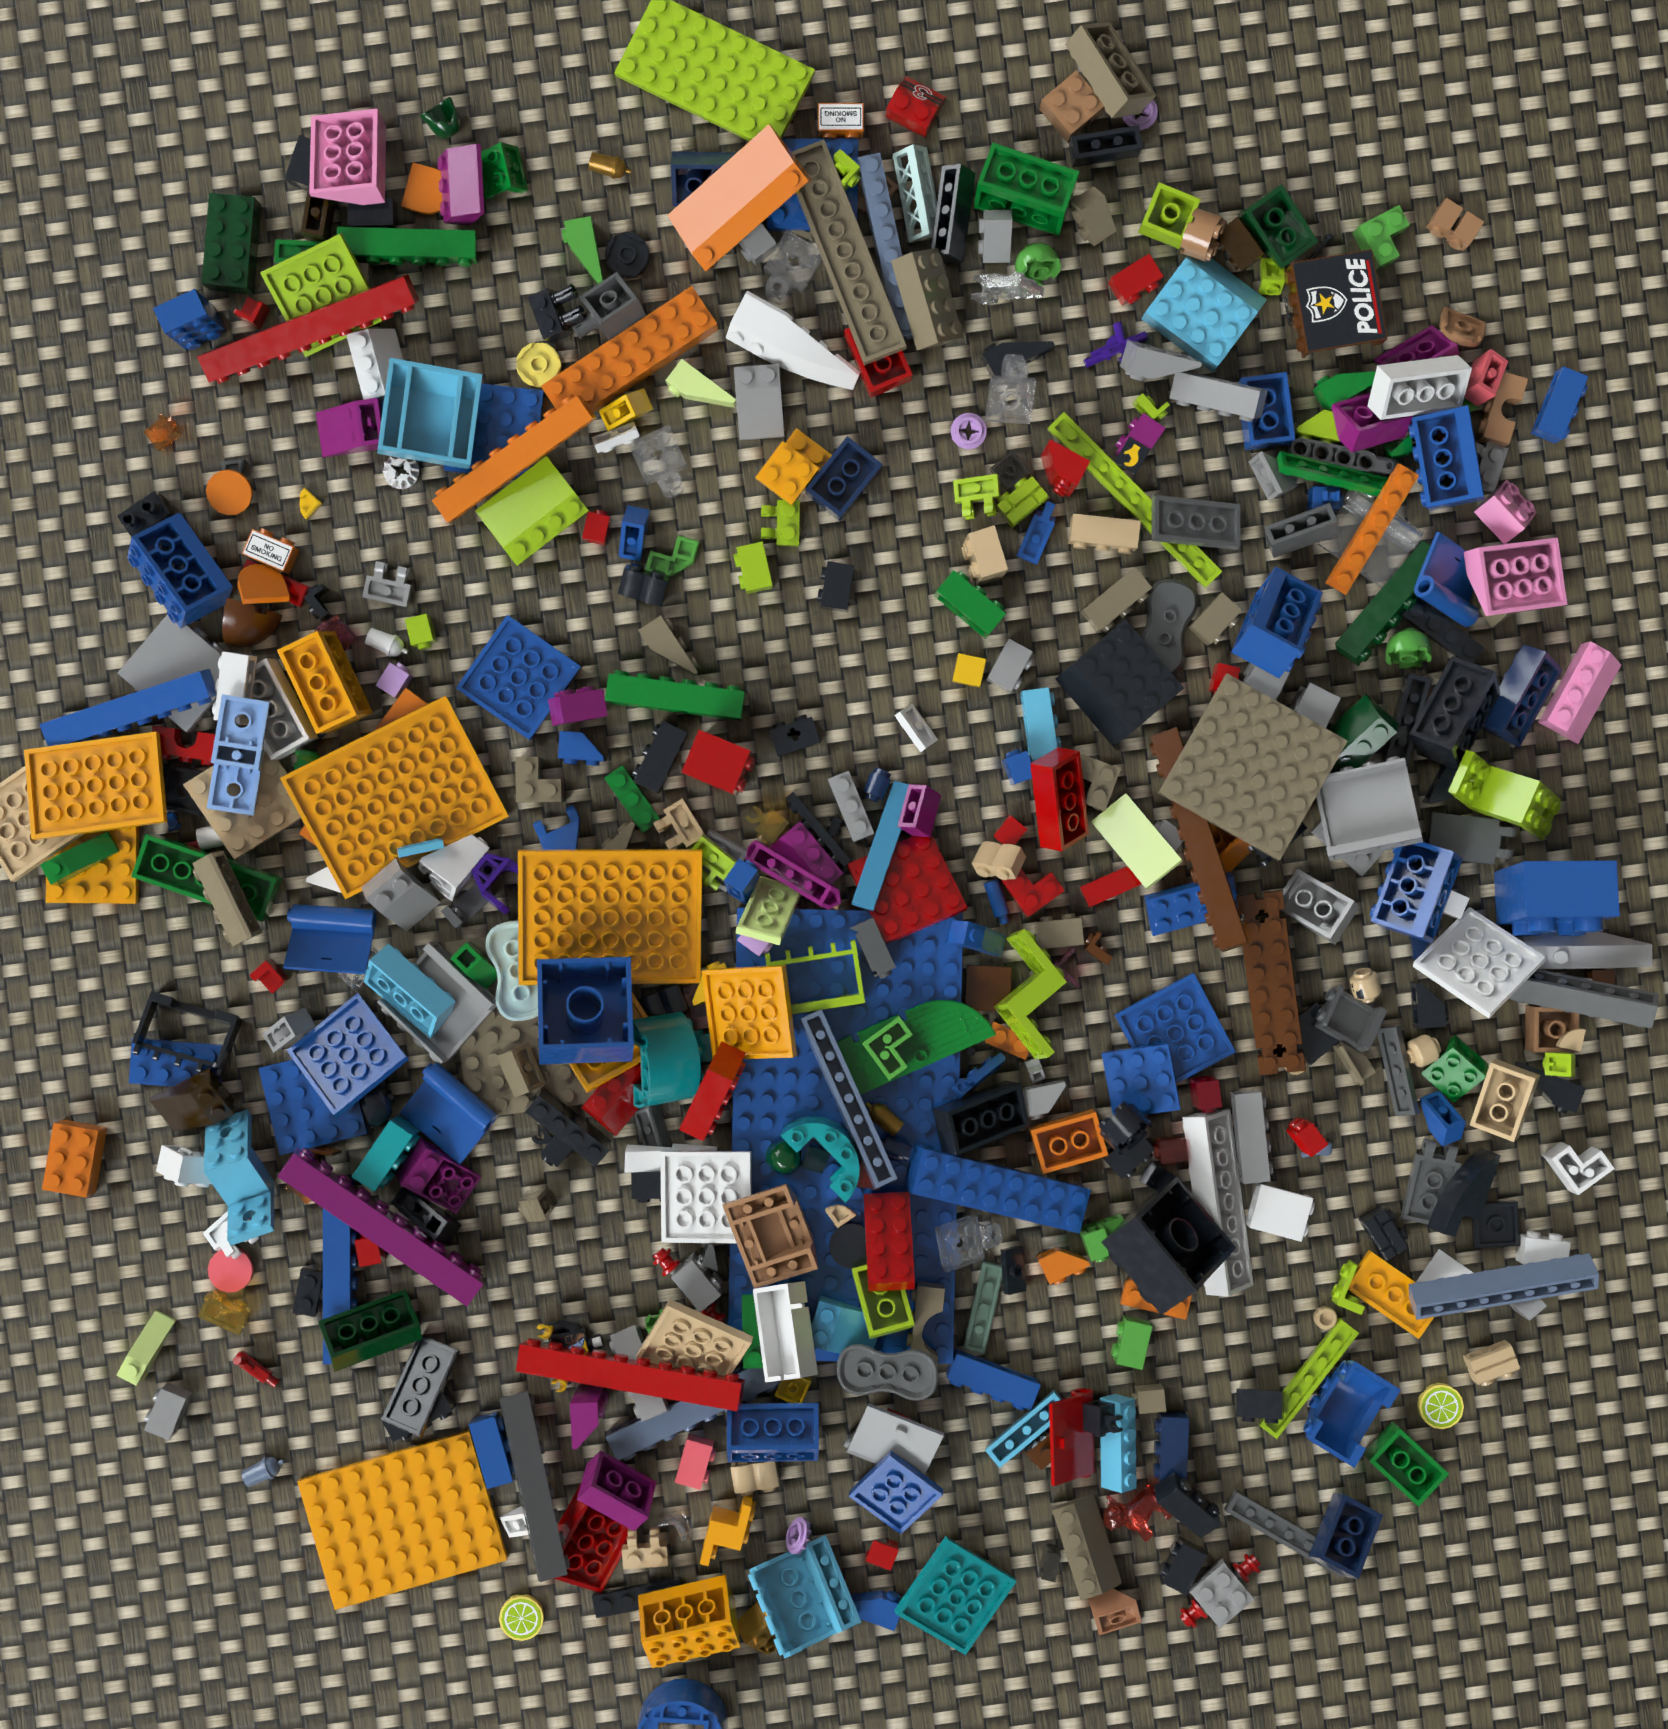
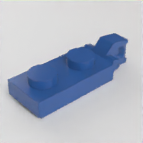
(1037, 534)
(977, 1076)

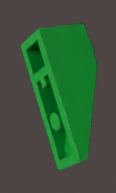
(1342, 387)
(79, 859)
(753, 1356)

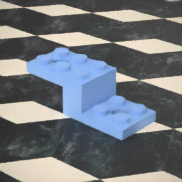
(238, 755)

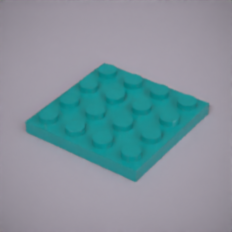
(955, 1595)

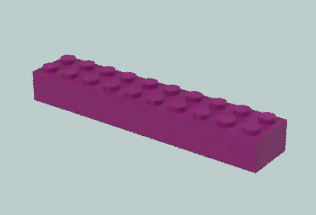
(381, 1225)

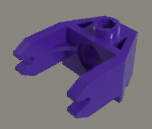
(485, 881)

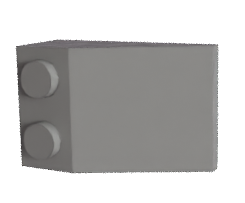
(1152, 362)
(759, 402)
(399, 895)
(1318, 906)

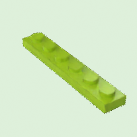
(1312, 1374)

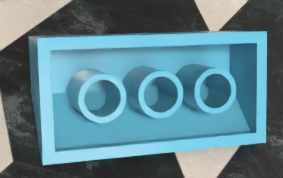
(409, 990)

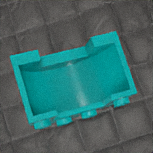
(668, 1059)
(835, 1141)

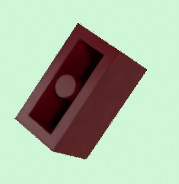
(1205, 1093)

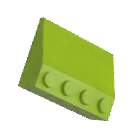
(531, 510)

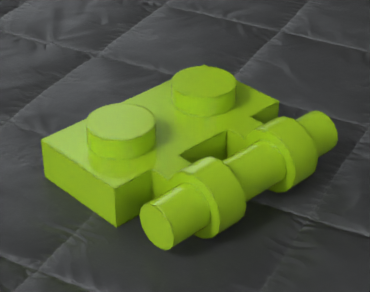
(715, 860)

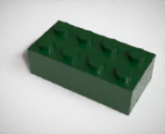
(231, 243)

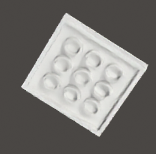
(1479, 962)
(696, 1188)

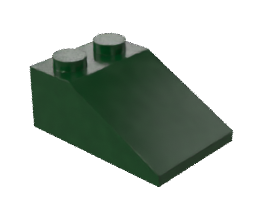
(1278, 226)

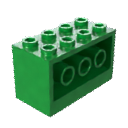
(1028, 186)

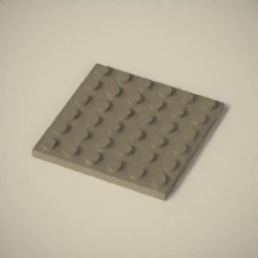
(1252, 767)

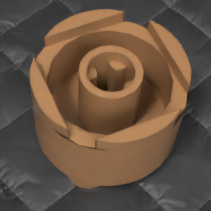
(1202, 235)

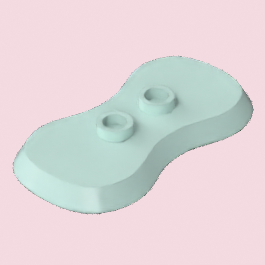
(512, 1000)

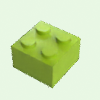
(1168, 215)

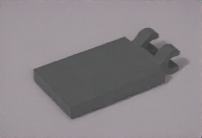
(1469, 837)
(1428, 1180)

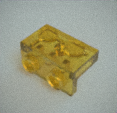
(224, 1312)

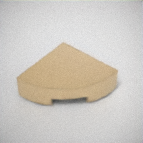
(1572, 1040)
(840, 1214)

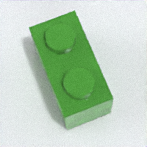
(1131, 1342)

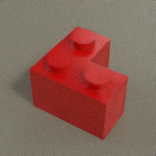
(1032, 896)

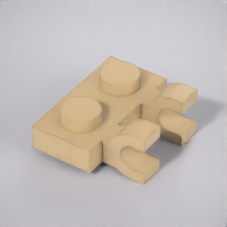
(683, 822)
(644, 1554)

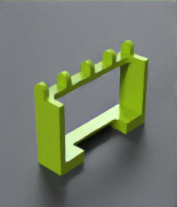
(844, 1000)

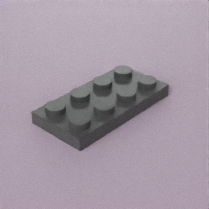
(1195, 522)

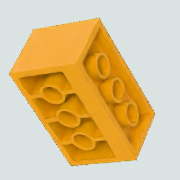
(325, 681)
(688, 1621)

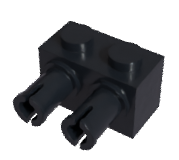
(550, 313)
(145, 513)

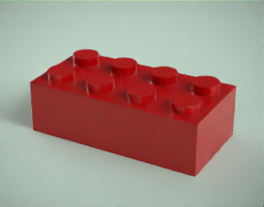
(1059, 799)
(714, 1091)
(889, 1241)

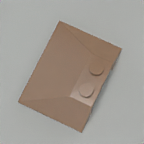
(772, 1235)

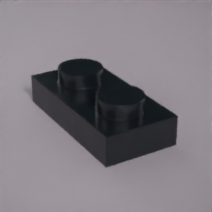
(308, 1292)

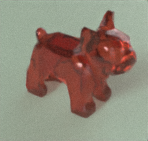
(1134, 1513)

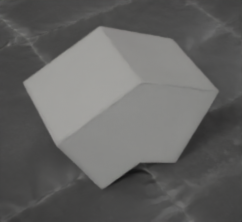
(1034, 1070)

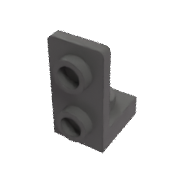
(464, 907)

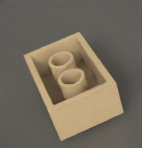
(984, 555)
(1504, 1100)

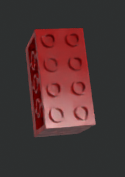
(718, 763)

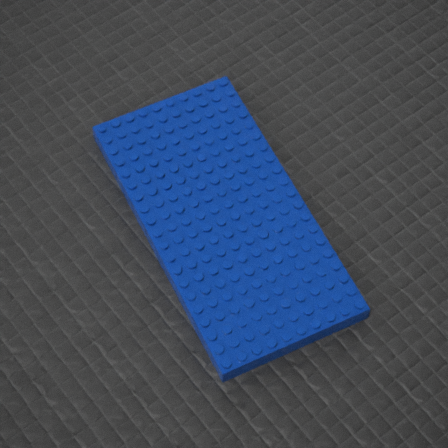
(785, 1089)

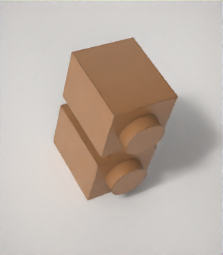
(1463, 232)

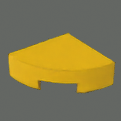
(308, 503)

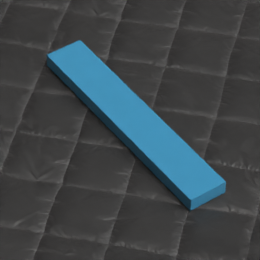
(881, 850)

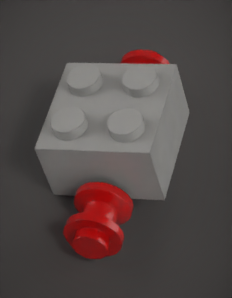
(694, 1280)
(1221, 1592)

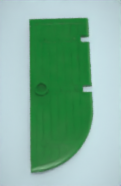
(937, 1031)

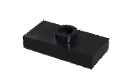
(1013, 1270)

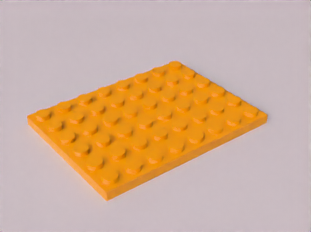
(392, 791)
(612, 906)
(402, 1519)

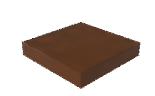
(986, 986)

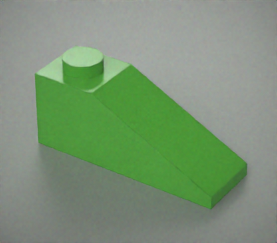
(582, 241)

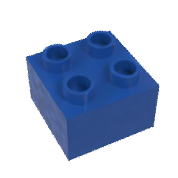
(1556, 897)
(585, 1010)

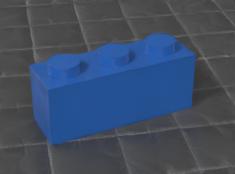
(1560, 405)
(492, 1449)

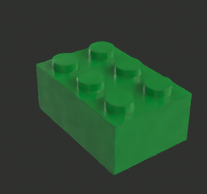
(970, 603)
(1405, 1463)

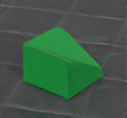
(1398, 448)

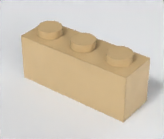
(1104, 533)

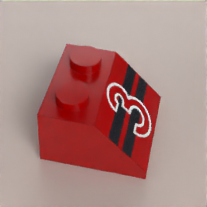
(914, 106)

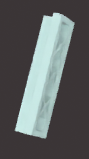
(921, 190)

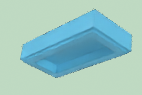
(420, 847)

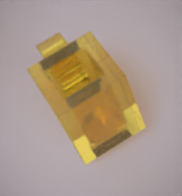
(770, 825)

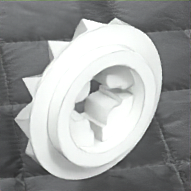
(402, 481)

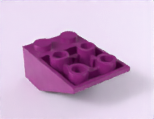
(350, 427)
(437, 1176)

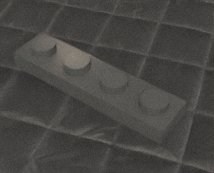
(1398, 1071)

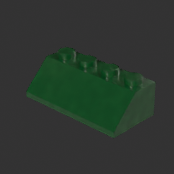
(1365, 729)
(370, 1330)

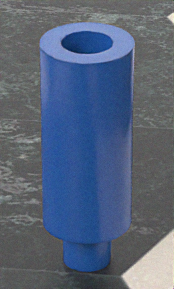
(997, 900)

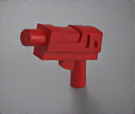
(254, 1368)

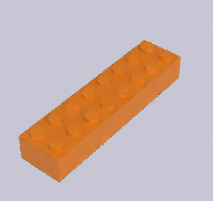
(635, 352)

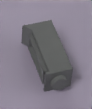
(874, 948)

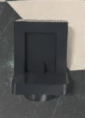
(317, 608)
(1156, 1176)

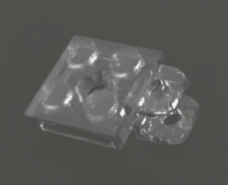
(786, 276)
(1006, 287)
(1012, 382)
(663, 470)
(975, 1237)

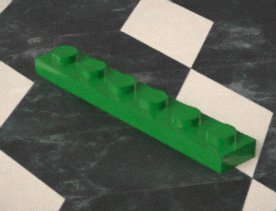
(1330, 474)

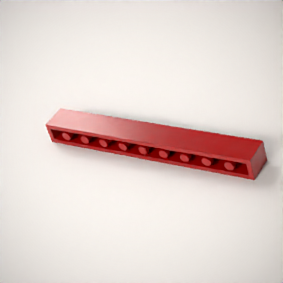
(309, 328)
(630, 1375)

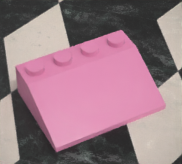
(348, 157)
(1517, 576)

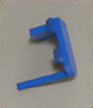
(172, 822)

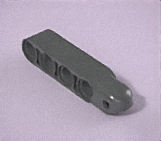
(1377, 464)

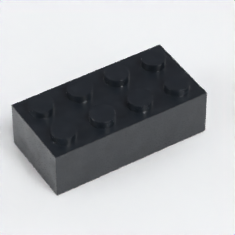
(981, 1117)

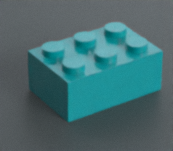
(387, 1153)

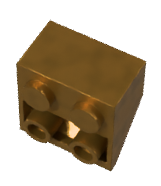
(755, 1630)

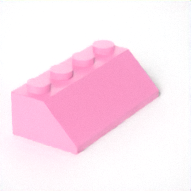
(1580, 691)

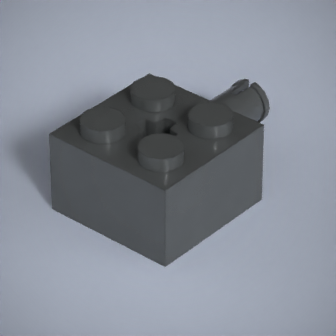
(609, 308)

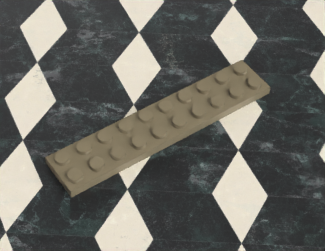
(847, 257)

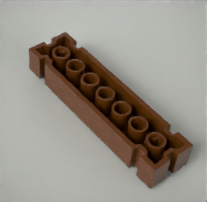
(1271, 983)

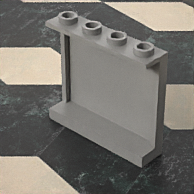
(171, 655)
(1368, 809)
(469, 1012)

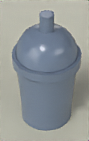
(261, 1471)

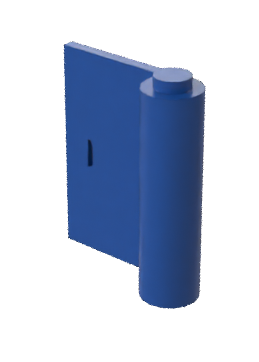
(1445, 581)
(330, 938)
(448, 1113)

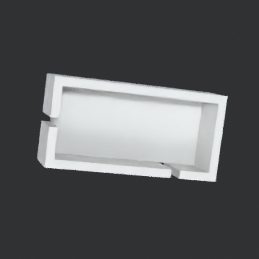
(785, 1332)

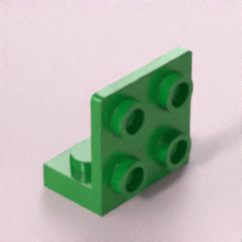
(502, 170)
(1456, 1070)

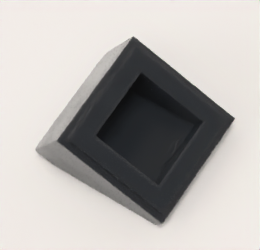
(815, 1159)

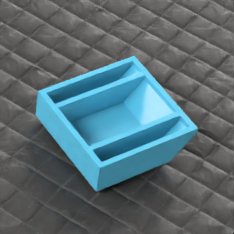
(1203, 310)
(429, 413)

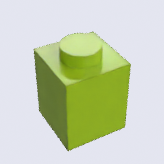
(421, 631)

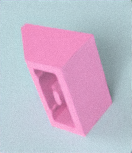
(1506, 511)

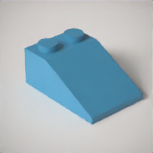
(838, 1326)

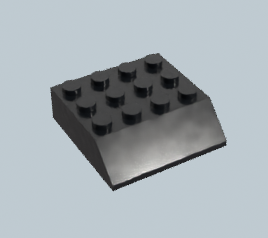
(1119, 683)

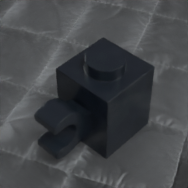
(555, 1149)
(1100, 1418)

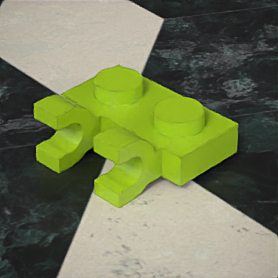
(977, 489)
(787, 523)

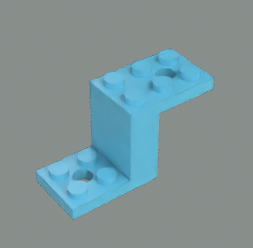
(239, 1177)

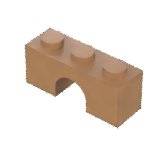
(1495, 426)

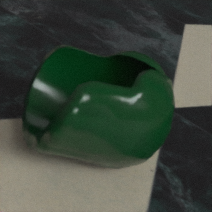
(439, 115)
(783, 1158)

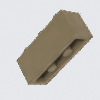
(1117, 600)

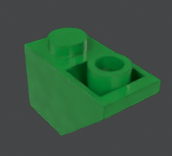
(475, 964)

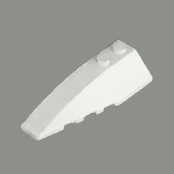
(777, 339)
(1590, 951)

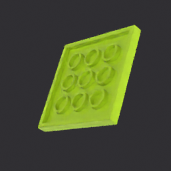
(316, 280)

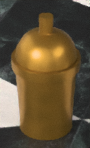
(608, 165)
(884, 1118)

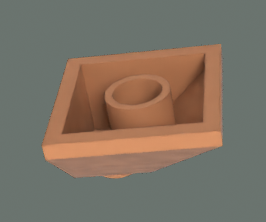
(1114, 1611)

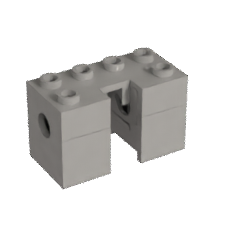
(1311, 702)

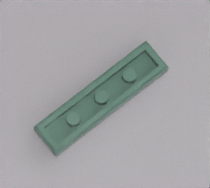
(983, 1307)

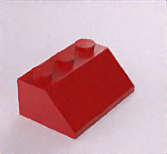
(1063, 468)
(613, 1100)

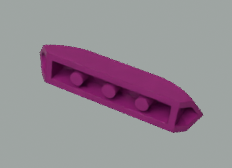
(793, 875)

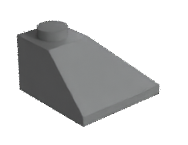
(1268, 475)

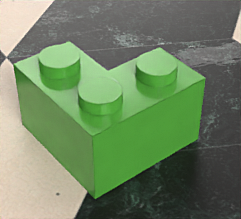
(1378, 236)
(883, 1044)
(1095, 1232)

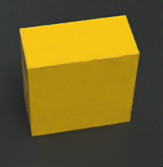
(968, 670)
(793, 1389)

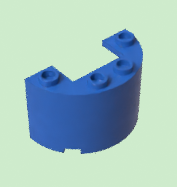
(1346, 1410)
(683, 1703)

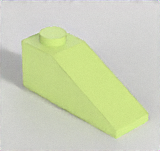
(695, 386)
(146, 1348)

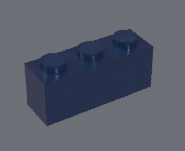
(1171, 1445)

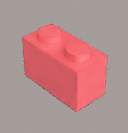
(1485, 377)
(694, 1461)

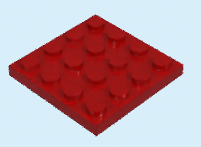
(914, 891)

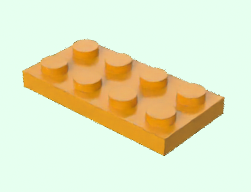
(1387, 1292)

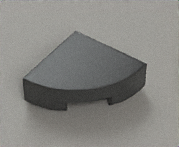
(237, 465)

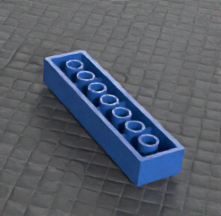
(997, 1189)

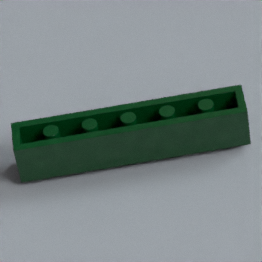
(1383, 610)

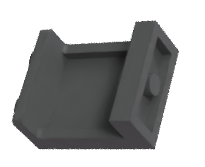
(1349, 1019)

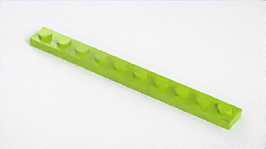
(1129, 495)

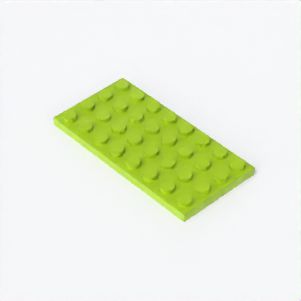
(713, 71)

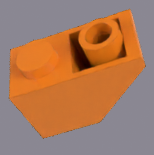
(1060, 1263)

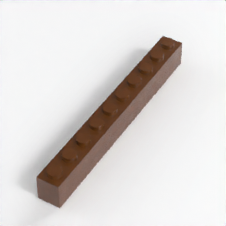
(1203, 853)

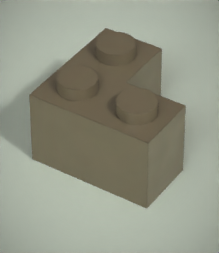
(1101, 781)
(531, 786)

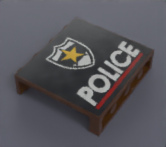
(1335, 302)

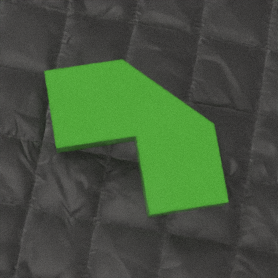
(683, 557)

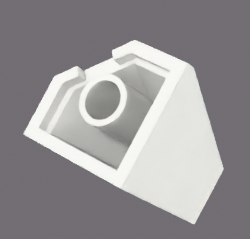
(453, 865)

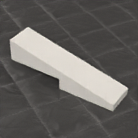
(648, 1158)

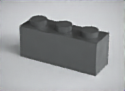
(1301, 530)

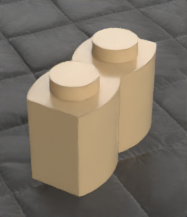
(998, 860)
(754, 1476)

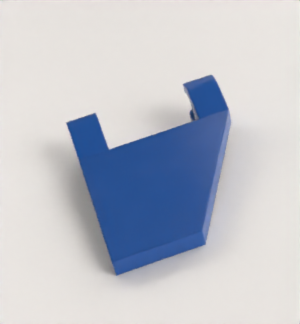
(562, 838)

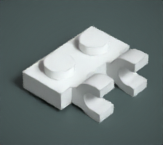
(217, 1237)

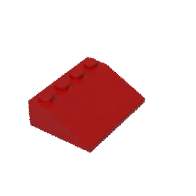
(591, 1545)

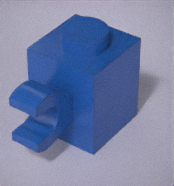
(1321, 496)

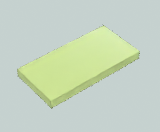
(1136, 841)
(768, 911)

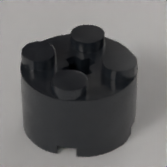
(1124, 1128)

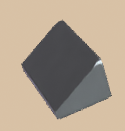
(652, 1126)
(710, 1256)

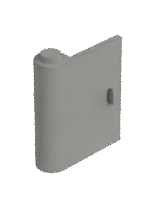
(886, 1432)

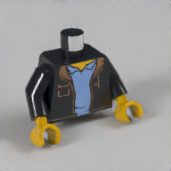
(570, 1334)

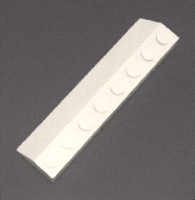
(1218, 1190)

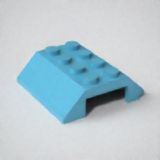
(803, 1597)

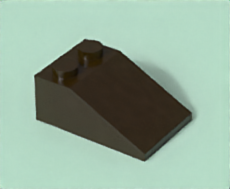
(194, 1102)

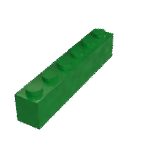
(411, 245)

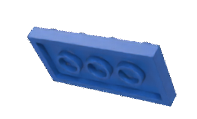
(1177, 907)
(163, 1072)

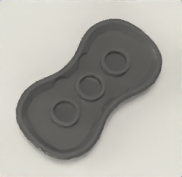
(1168, 615)
(905, 1373)

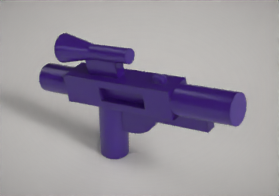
(1114, 345)

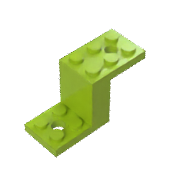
(1505, 795)
(1030, 994)

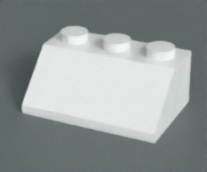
(371, 357)

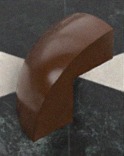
(247, 624)

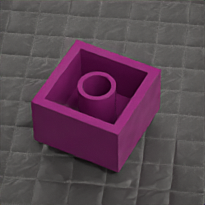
(576, 707)

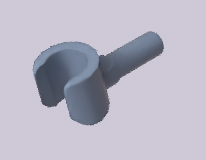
(1324, 1152)

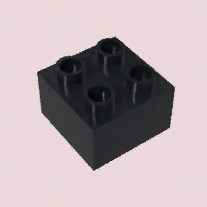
(1168, 1246)

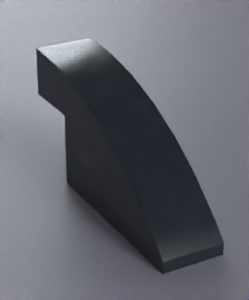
(1465, 1193)

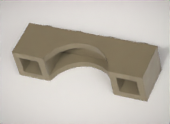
(928, 1302)

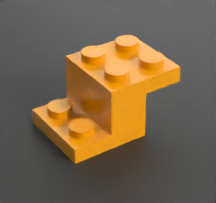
(793, 466)
(728, 1529)

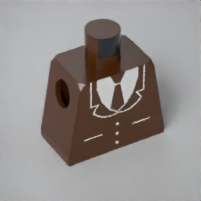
(1039, 1450)

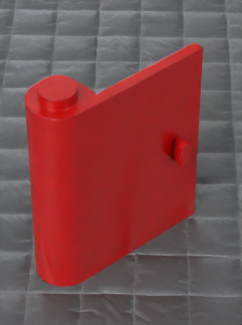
(1070, 1447)

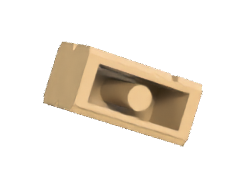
(1491, 1362)

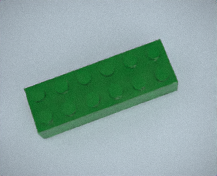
(675, 697)
(171, 867)

